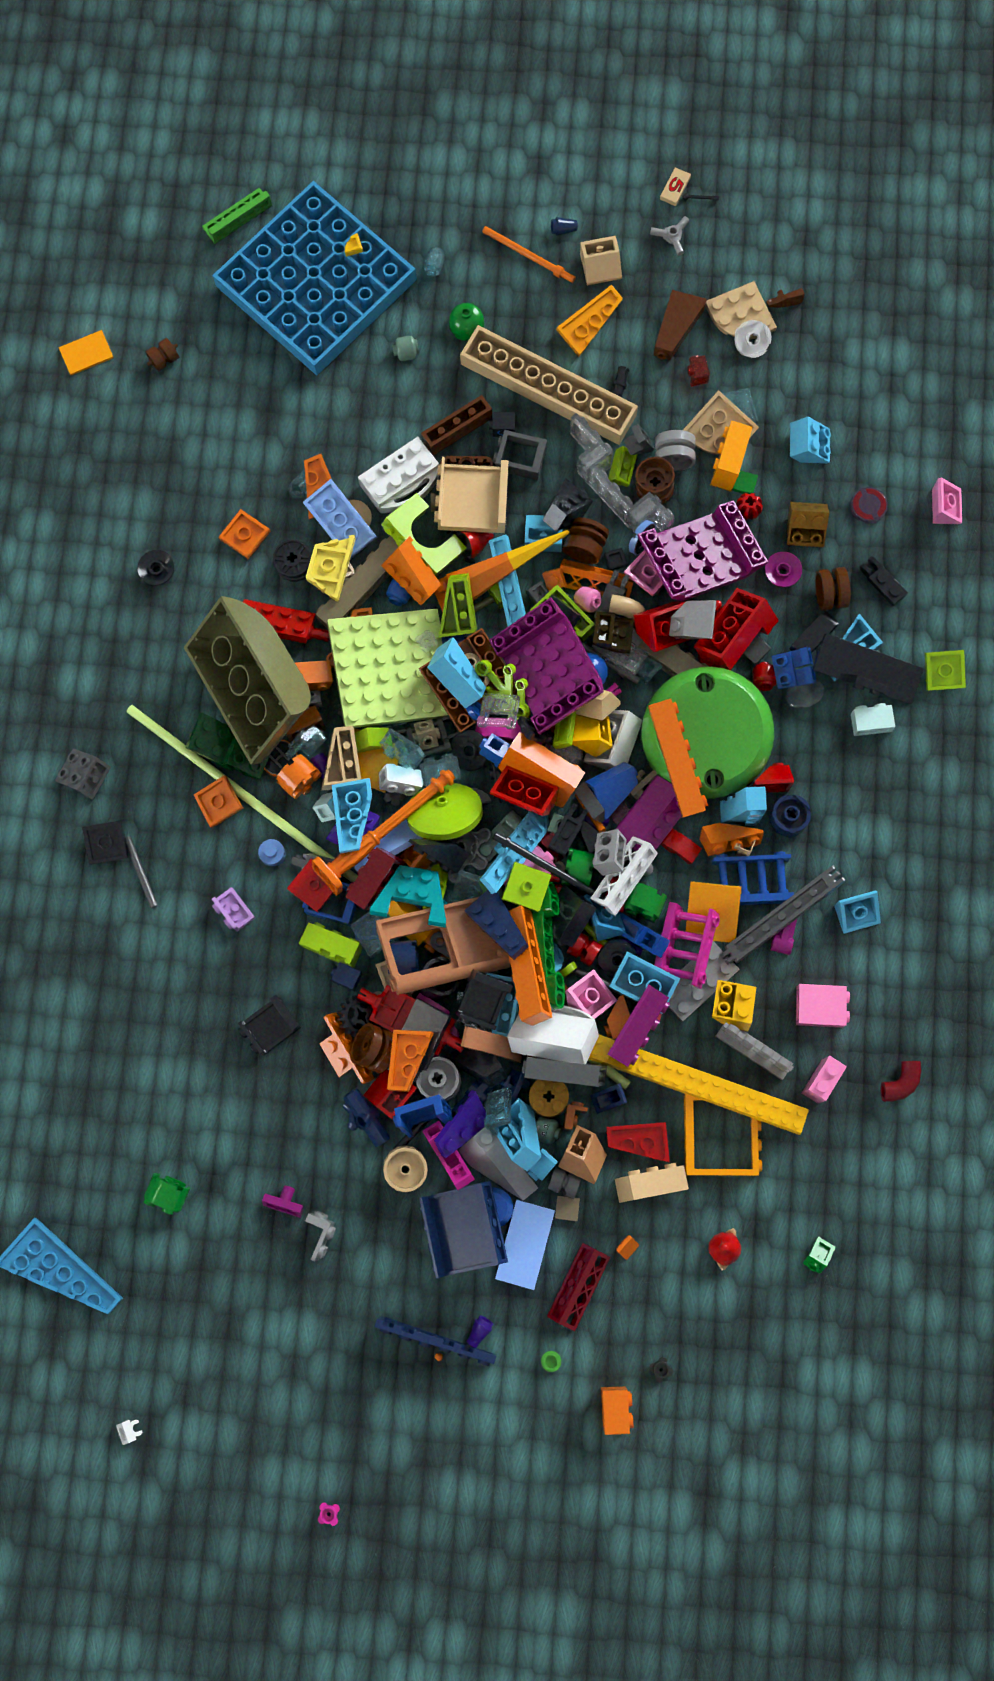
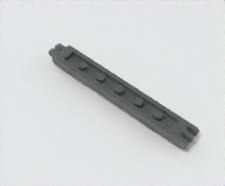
(782, 915)

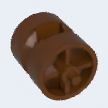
(164, 353)

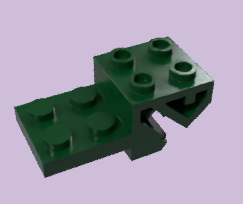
(216, 742)

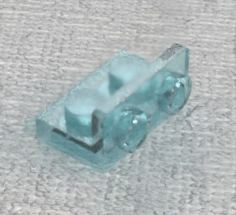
(498, 1109)

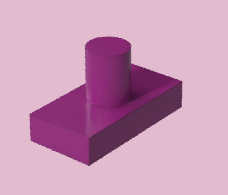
(284, 1202)

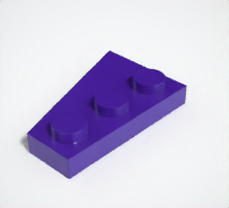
(463, 1126)

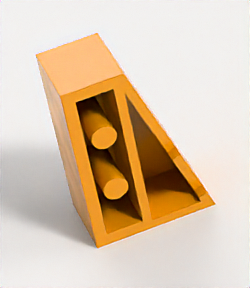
(731, 455)

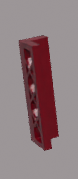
(575, 1285)

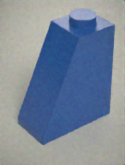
(613, 786)

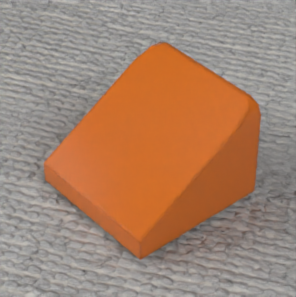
(627, 1247)

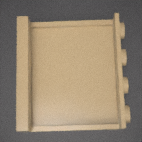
(471, 497)

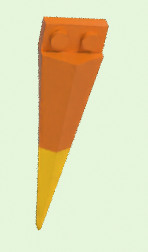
(491, 571)

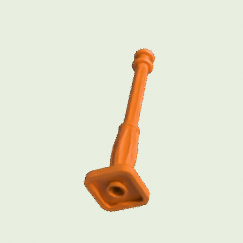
(332, 872)

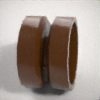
(832, 588)
(372, 1048)

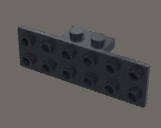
(867, 669)

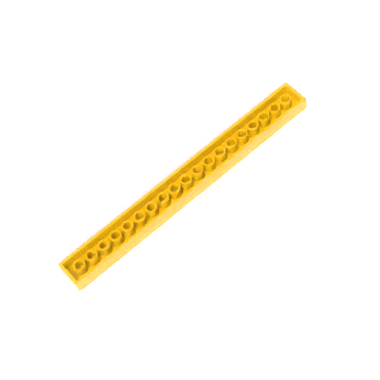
(706, 1087)

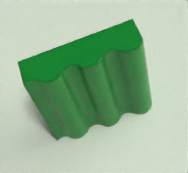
(745, 482)

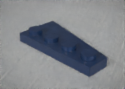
(495, 920)

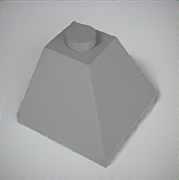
(694, 620)

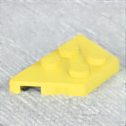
(330, 565)

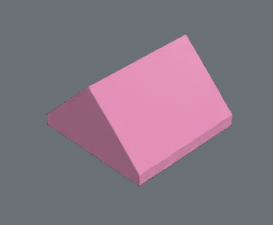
(946, 503)
(645, 574)

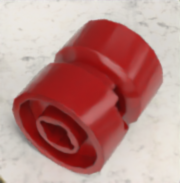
(592, 949)

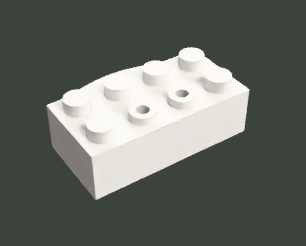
(400, 476)
(564, 1037)

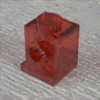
(698, 370)

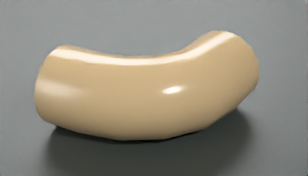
(625, 606)

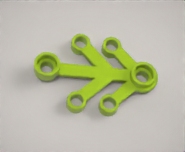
(508, 687)

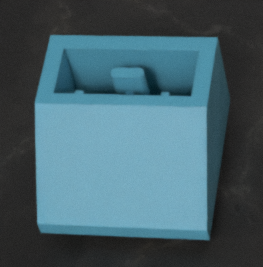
(809, 441)
(537, 529)

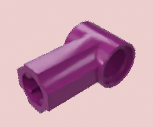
(783, 941)

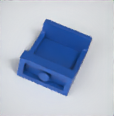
(420, 1112)

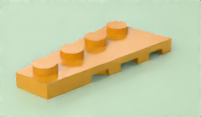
(586, 322)

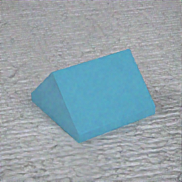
(858, 911)

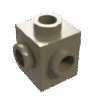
(426, 734)

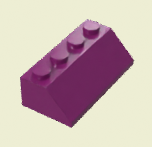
(652, 814)
(638, 1026)

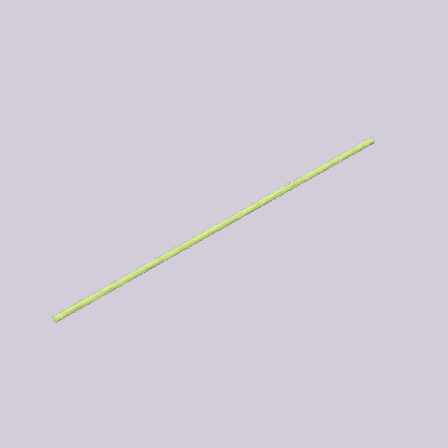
(277, 820)

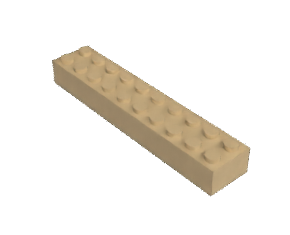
(548, 384)

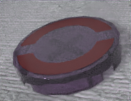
(869, 505)

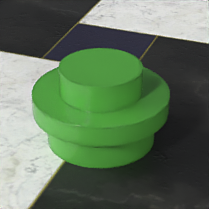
(551, 1361)

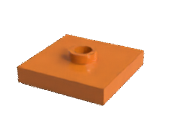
(244, 534)
(218, 801)

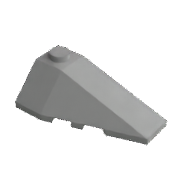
(490, 1158)

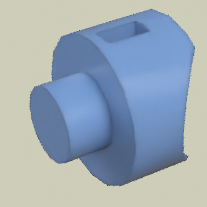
(272, 852)

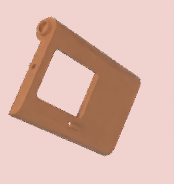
(465, 942)

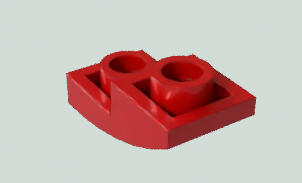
(681, 845)

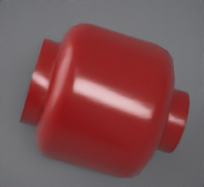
(764, 676)

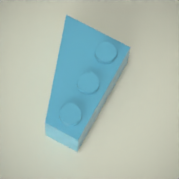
(521, 1136)

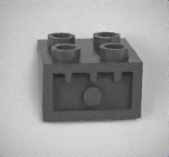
(83, 773)

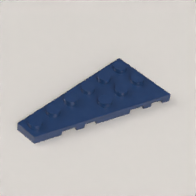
(427, 1339)

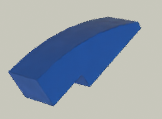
(644, 936)

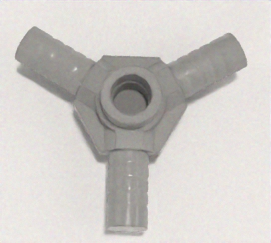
(672, 234)

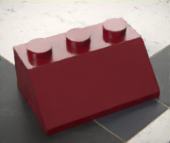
(373, 877)

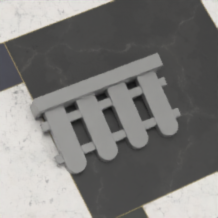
(755, 1050)

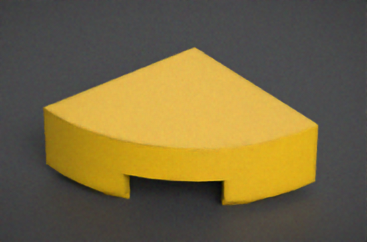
(353, 245)

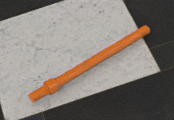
(557, 270)

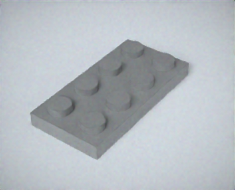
(687, 997)

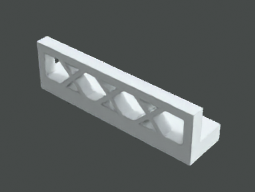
(628, 879)

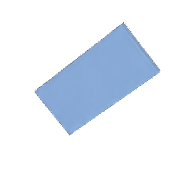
(339, 516)
(394, 841)
(525, 1244)

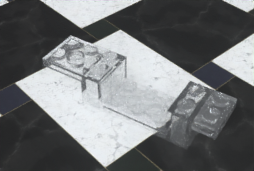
(593, 468)

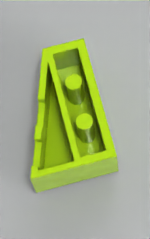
(458, 610)

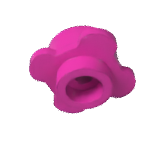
(332, 1519)

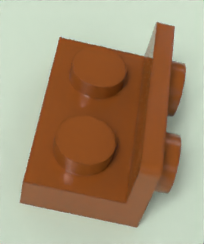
(571, 1118)

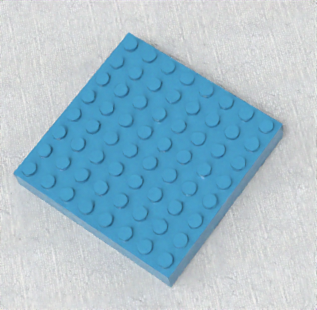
(303, 284)

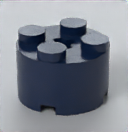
(790, 805)
(405, 956)

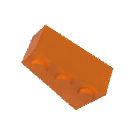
(411, 572)

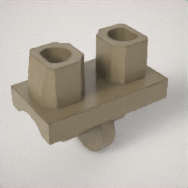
(638, 790)

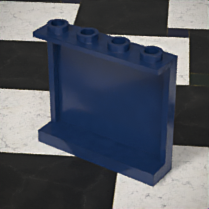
(463, 1229)

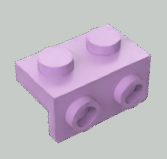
(233, 909)

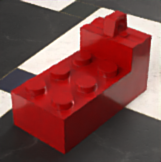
(736, 628)

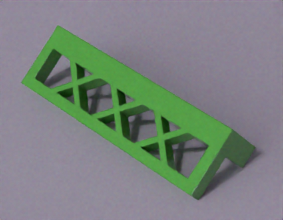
(237, 215)

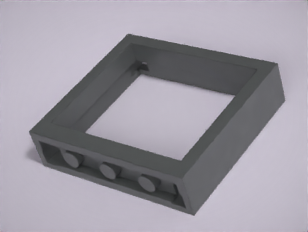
(564, 1071)

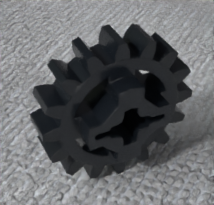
(350, 1012)

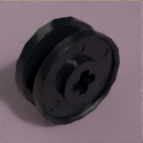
(283, 557)

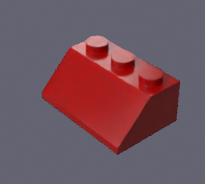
(654, 626)
(525, 791)

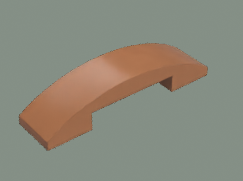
(489, 1043)

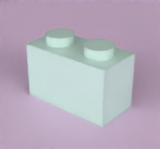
(872, 719)

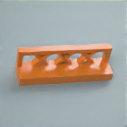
(591, 573)

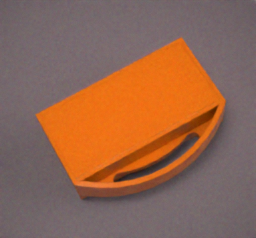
(543, 764)

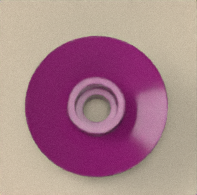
(787, 562)

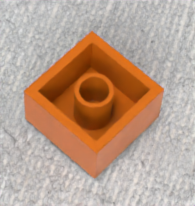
(616, 1410)

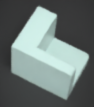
(325, 807)

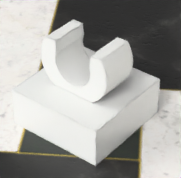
(126, 1431)

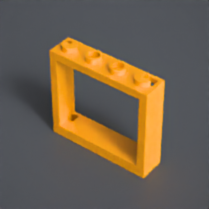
(756, 1146)

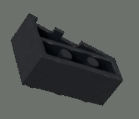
(566, 506)

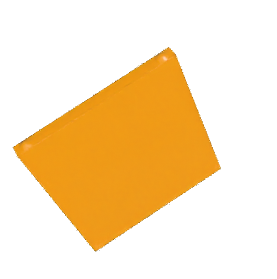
(371, 764)
(723, 900)

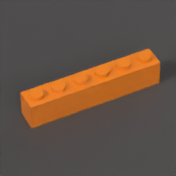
(676, 757)
(528, 973)

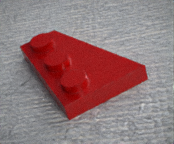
(640, 1139)

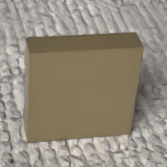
(567, 1208)

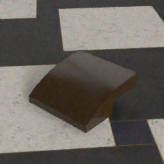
(613, 632)

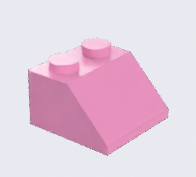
(590, 995)

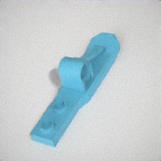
(526, 835)

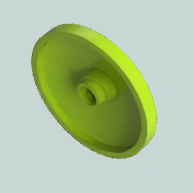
(447, 814)

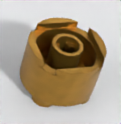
(540, 1104)

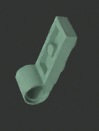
(505, 829)

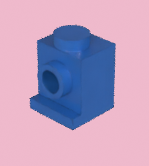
(494, 749)

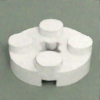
(743, 334)

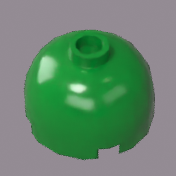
(464, 320)

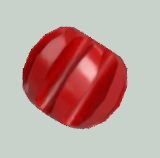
(749, 506)

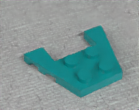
(413, 887)

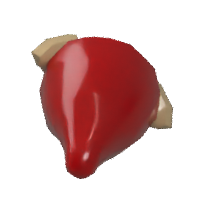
(725, 1248)

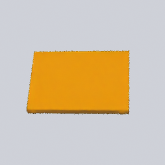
(86, 352)

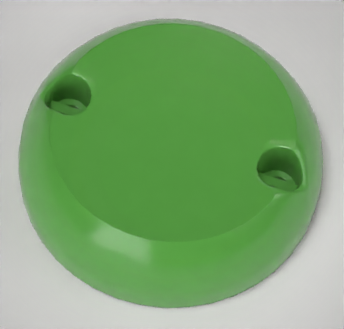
(725, 727)

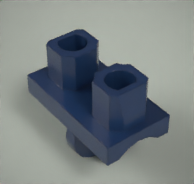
(515, 1082)

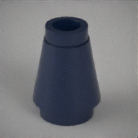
(562, 226)

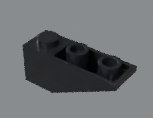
(443, 851)

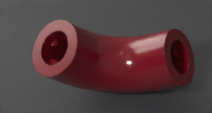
(904, 1085)

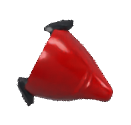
(474, 542)

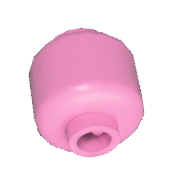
(587, 599)

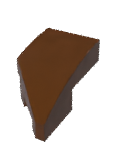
(790, 299)

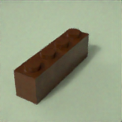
(457, 425)

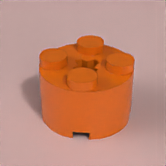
(298, 776)

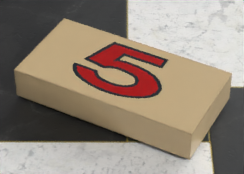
(675, 186)

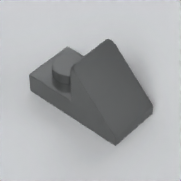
(639, 441)

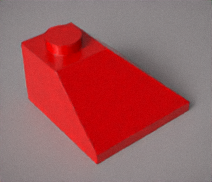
(775, 778)

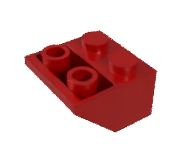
(386, 1099)

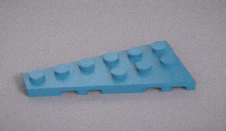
(50, 1263)

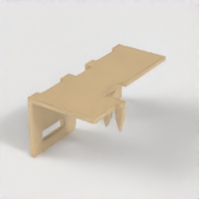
(743, 852)

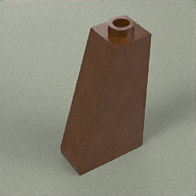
(679, 319)

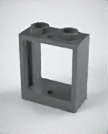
(518, 469)

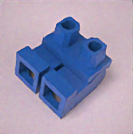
(784, 668)

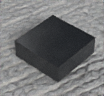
(615, 559)

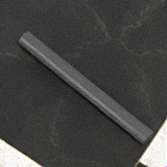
(140, 872)

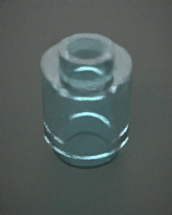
(434, 261)

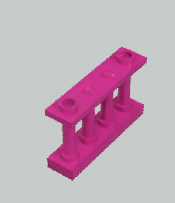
(670, 931)

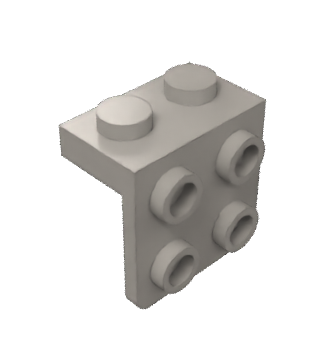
(320, 1220)

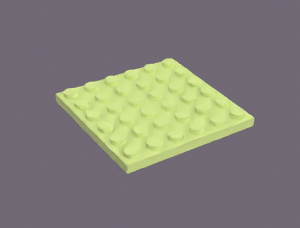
(380, 667)

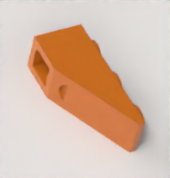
(723, 837)

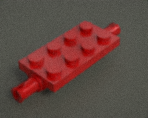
(290, 623)
(393, 1010)

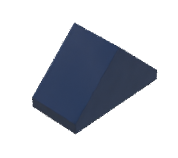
(608, 1098)

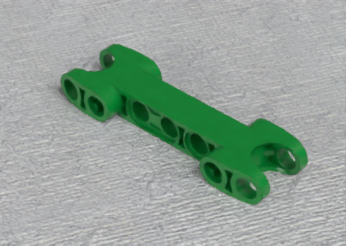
(544, 933)

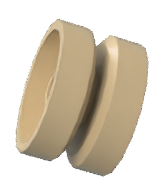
(393, 1166)

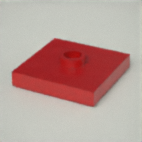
(310, 888)

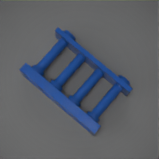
(763, 895)

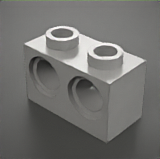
(609, 852)

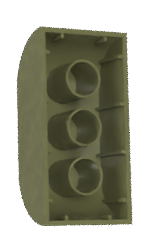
(248, 676)

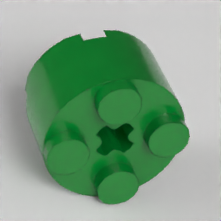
(579, 866)
(645, 902)
(166, 1193)

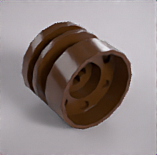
(655, 472)
(585, 540)

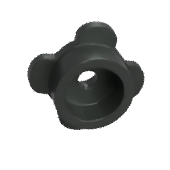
(662, 1363)

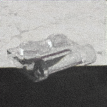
(501, 705)

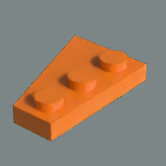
(316, 475)
(406, 1056)

